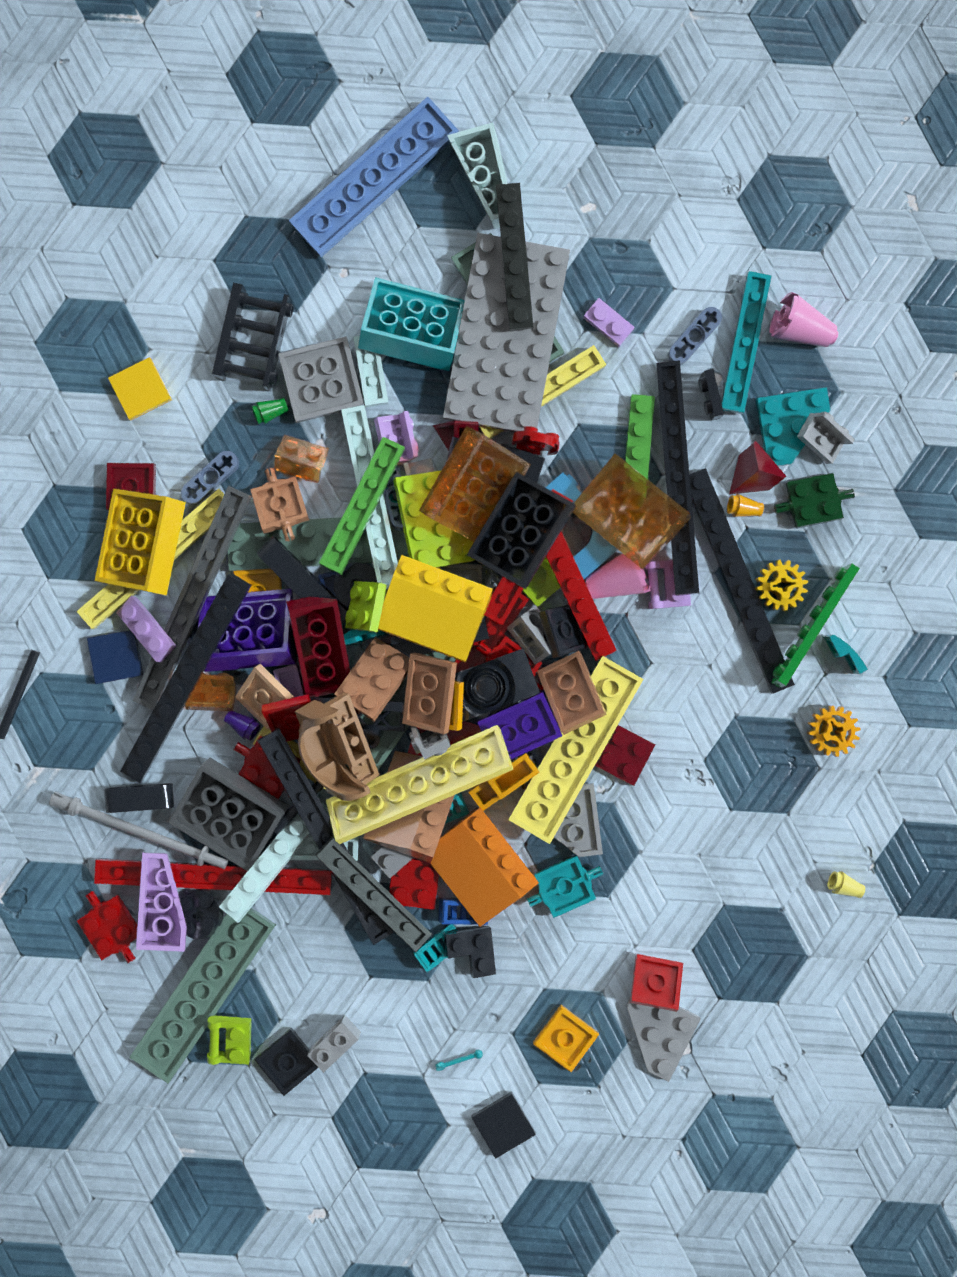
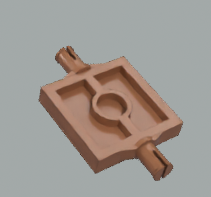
(279, 504)

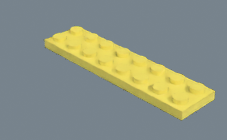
(574, 756)
(421, 784)

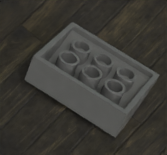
(228, 813)

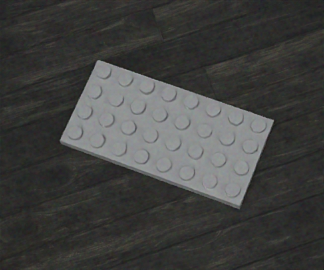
(497, 371)

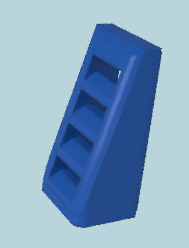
(453, 919)

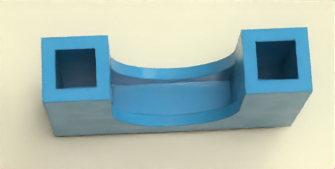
(598, 548)

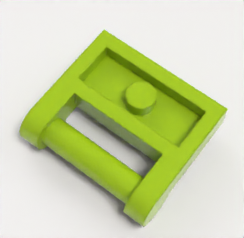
(237, 1040)

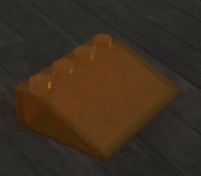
(471, 483)
(630, 511)

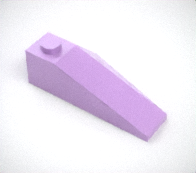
(160, 911)

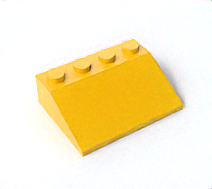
(140, 541)
(434, 608)

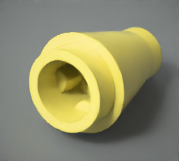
(845, 885)

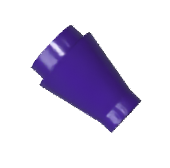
(243, 725)

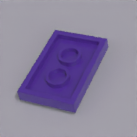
(524, 725)

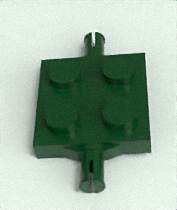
(814, 500)

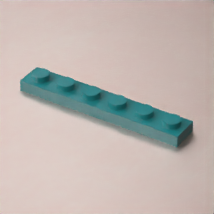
(745, 342)

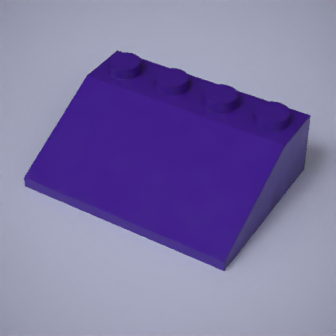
(257, 633)

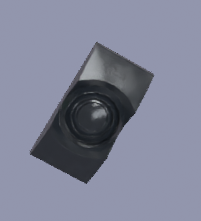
(496, 684)

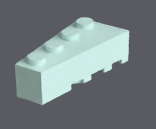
(482, 163)

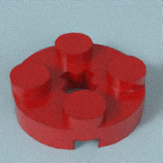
(535, 442)

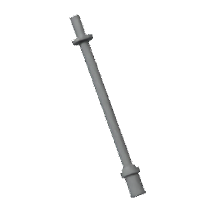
(75, 807)

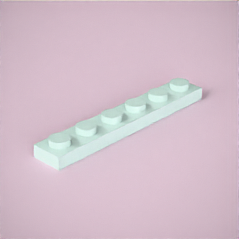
(266, 869)

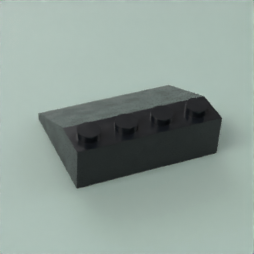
(521, 530)

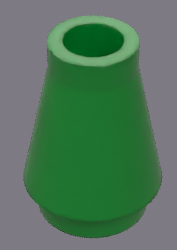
(268, 410)

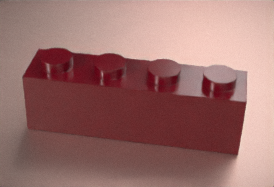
(319, 644)

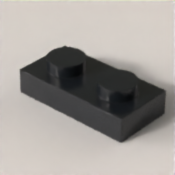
(713, 404)

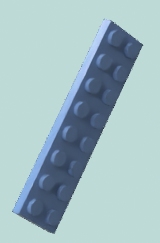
(373, 177)

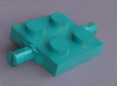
(565, 886)

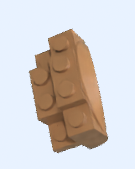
(329, 740)

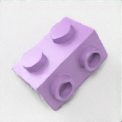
(400, 430)

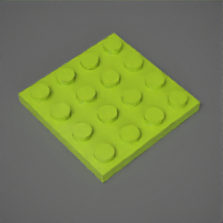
(425, 537)

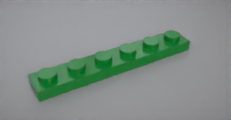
(809, 632)

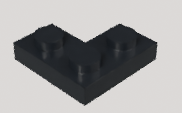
(476, 944)

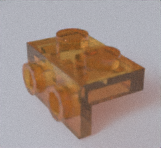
(300, 458)
(213, 693)

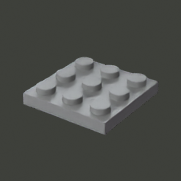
(321, 379)

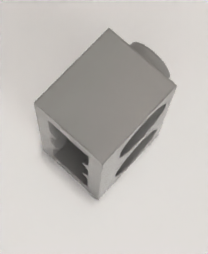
(531, 635)
(334, 1043)

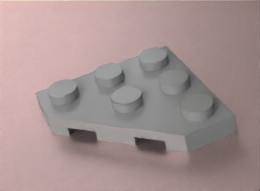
(581, 825)
(662, 1036)

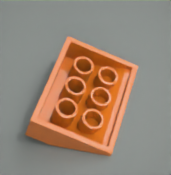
(481, 867)

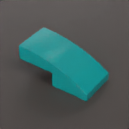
(840, 648)

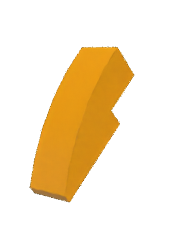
(502, 785)

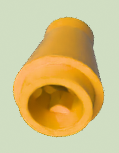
(742, 506)

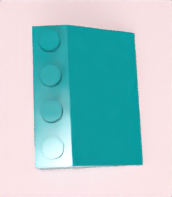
(411, 324)

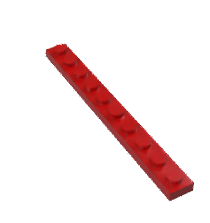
(213, 877)

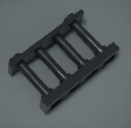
(229, 343)

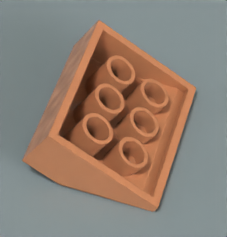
(417, 832)

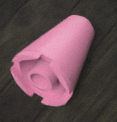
(802, 323)
(617, 578)

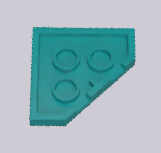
(783, 418)

